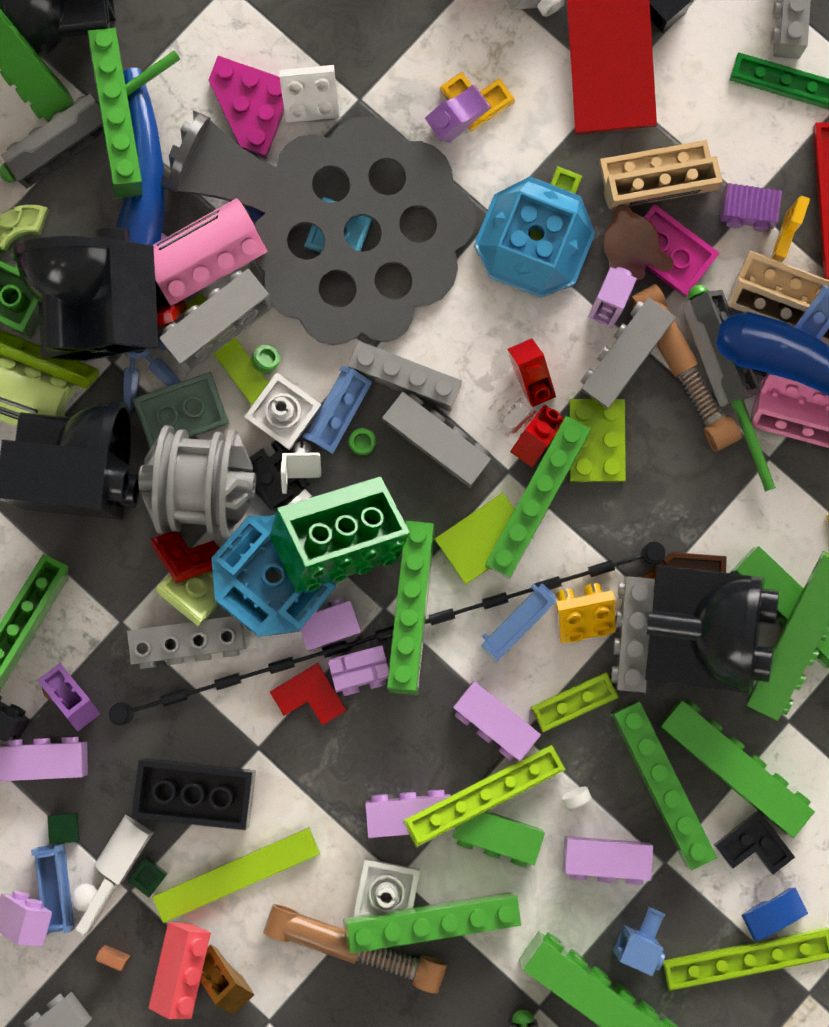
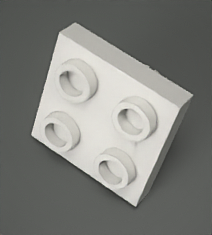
(309, 93)
(283, 411)
(385, 888)

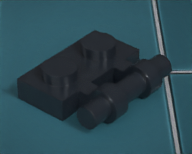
(269, 479)

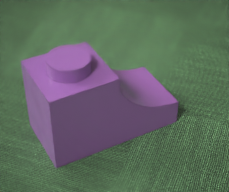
(457, 114)
(68, 697)

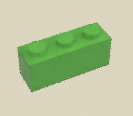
(501, 837)

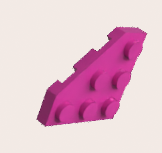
(249, 102)

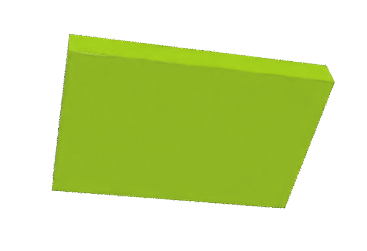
(474, 537)

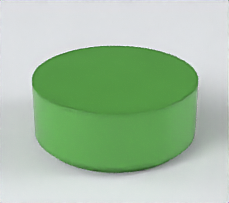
(265, 358)
(362, 442)

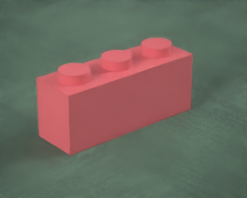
(179, 970)

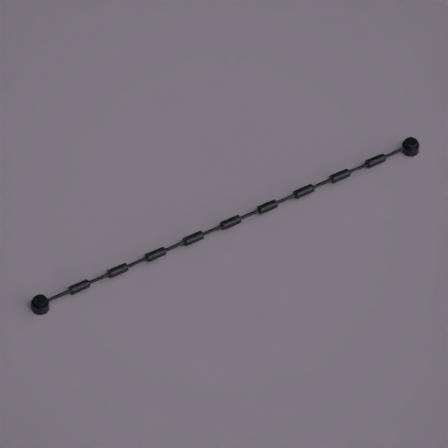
(123, 713)

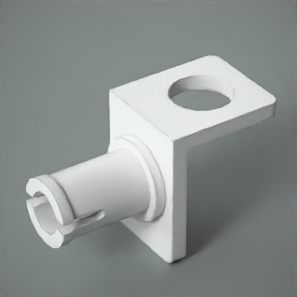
(300, 464)

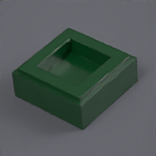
(63, 828)
(147, 877)

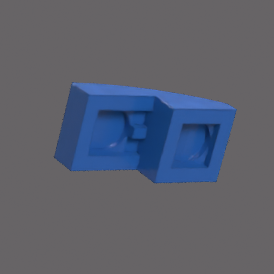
(774, 914)

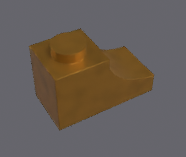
(224, 983)

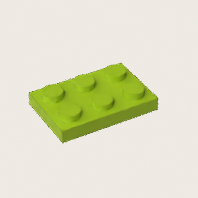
(604, 450)

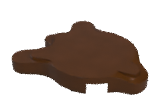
(634, 244)

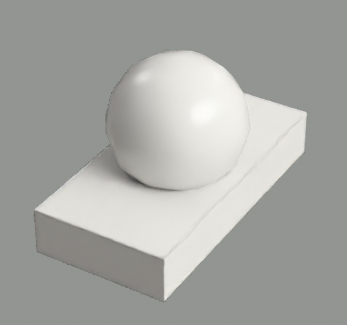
(92, 902)

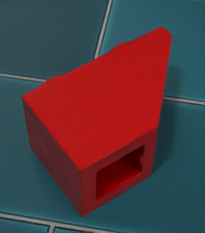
(532, 372)
(537, 435)

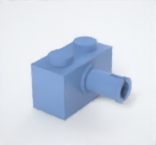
(640, 947)

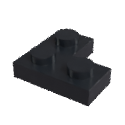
(755, 836)

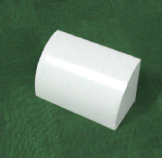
(123, 849)

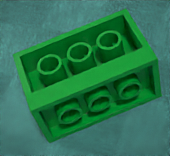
(338, 534)

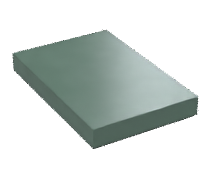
(184, 405)

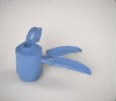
(131, 374)

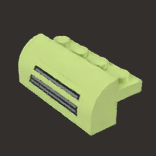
(30, 391)

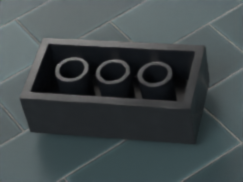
(193, 794)

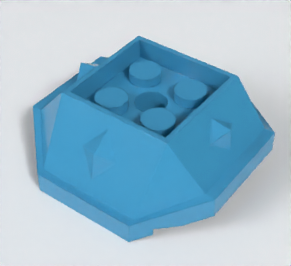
(528, 264)
(244, 590)

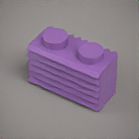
(750, 207)

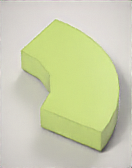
(20, 222)

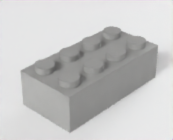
(216, 320)

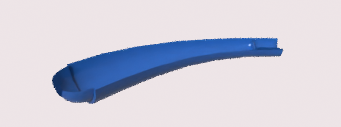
(144, 213)
(755, 344)

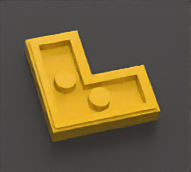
(495, 94)
(792, 221)

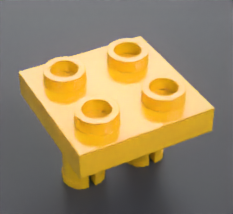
(585, 615)

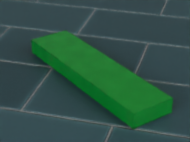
(781, 80)

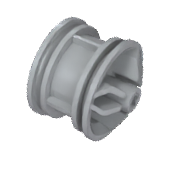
(197, 481)

